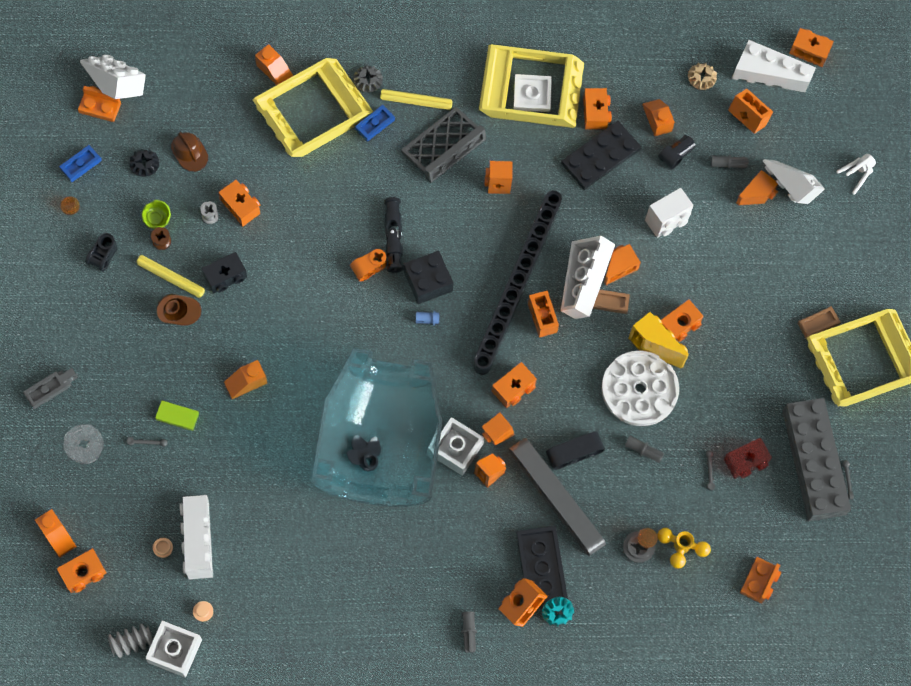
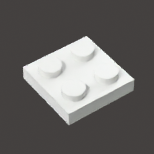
(532, 93)

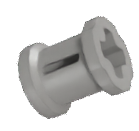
(208, 207)

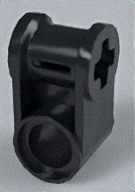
(100, 255)

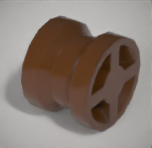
(163, 242)

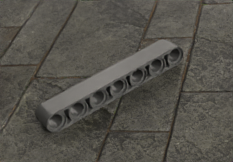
(557, 497)

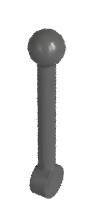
(130, 441)
(846, 464)
(711, 485)

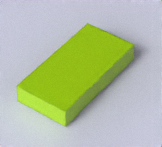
(177, 415)

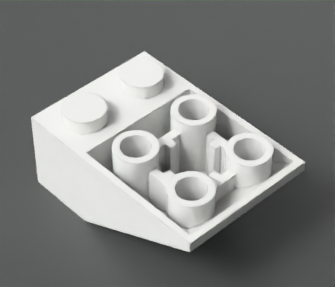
(114, 76)
(800, 185)

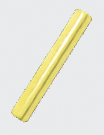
(416, 99)
(170, 276)

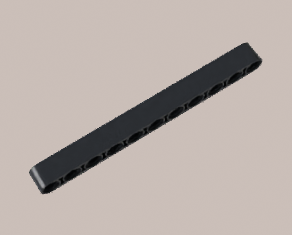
(515, 289)

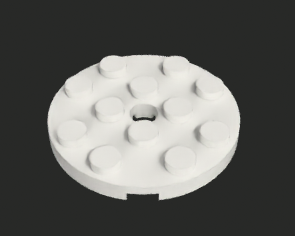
(628, 403)

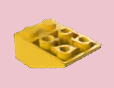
(652, 337)

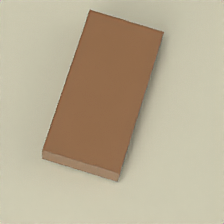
(612, 301)
(819, 322)

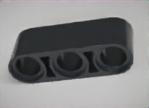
(575, 450)

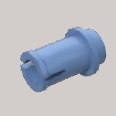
(427, 317)

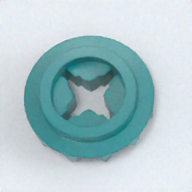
(557, 604)

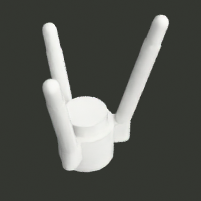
(862, 164)

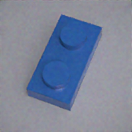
(375, 123)
(80, 163)

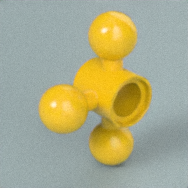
(678, 559)

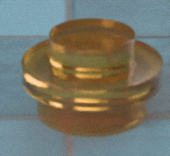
(70, 205)
(647, 538)

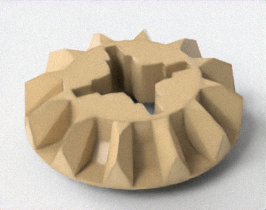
(709, 79)

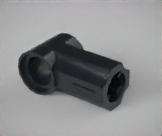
(674, 154)

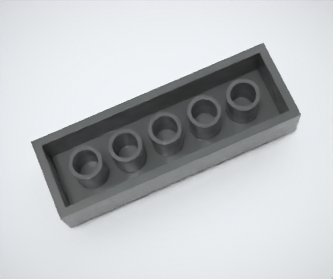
(816, 459)

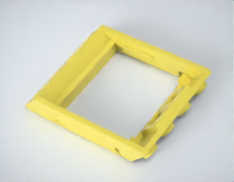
(497, 79)
(340, 87)
(895, 341)

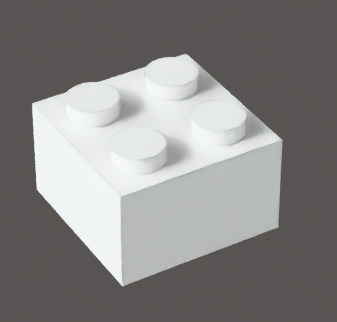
(669, 213)
(458, 446)
(173, 649)

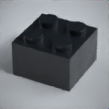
(428, 277)

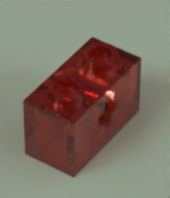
(755, 451)

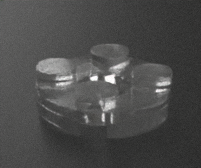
(87, 433)

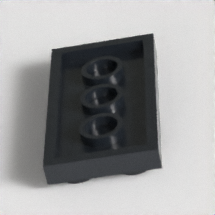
(601, 155)
(542, 561)

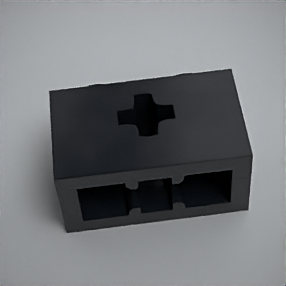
(231, 266)

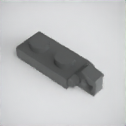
(49, 387)

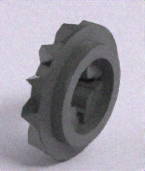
(362, 83)
(630, 551)

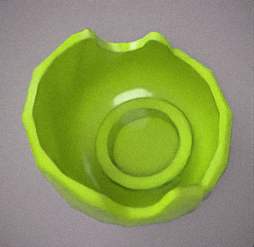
(156, 214)

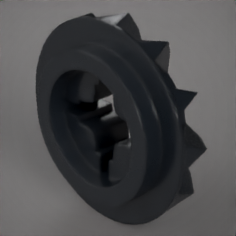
(151, 166)

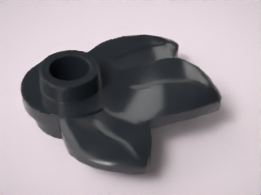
(364, 450)

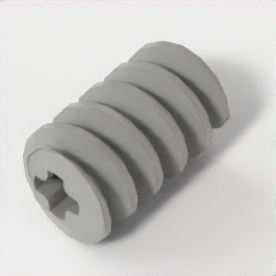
(130, 640)

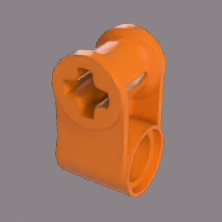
(367, 266)

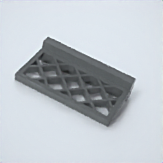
(457, 151)

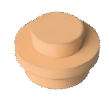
(162, 547)
(203, 611)

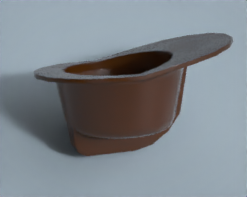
(189, 151)
(178, 310)

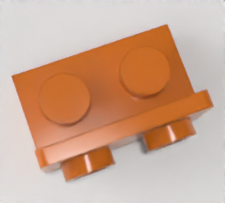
(98, 104)
(759, 580)

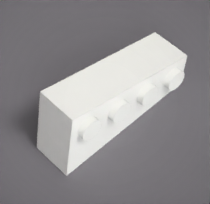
(772, 68)
(585, 274)
(196, 537)

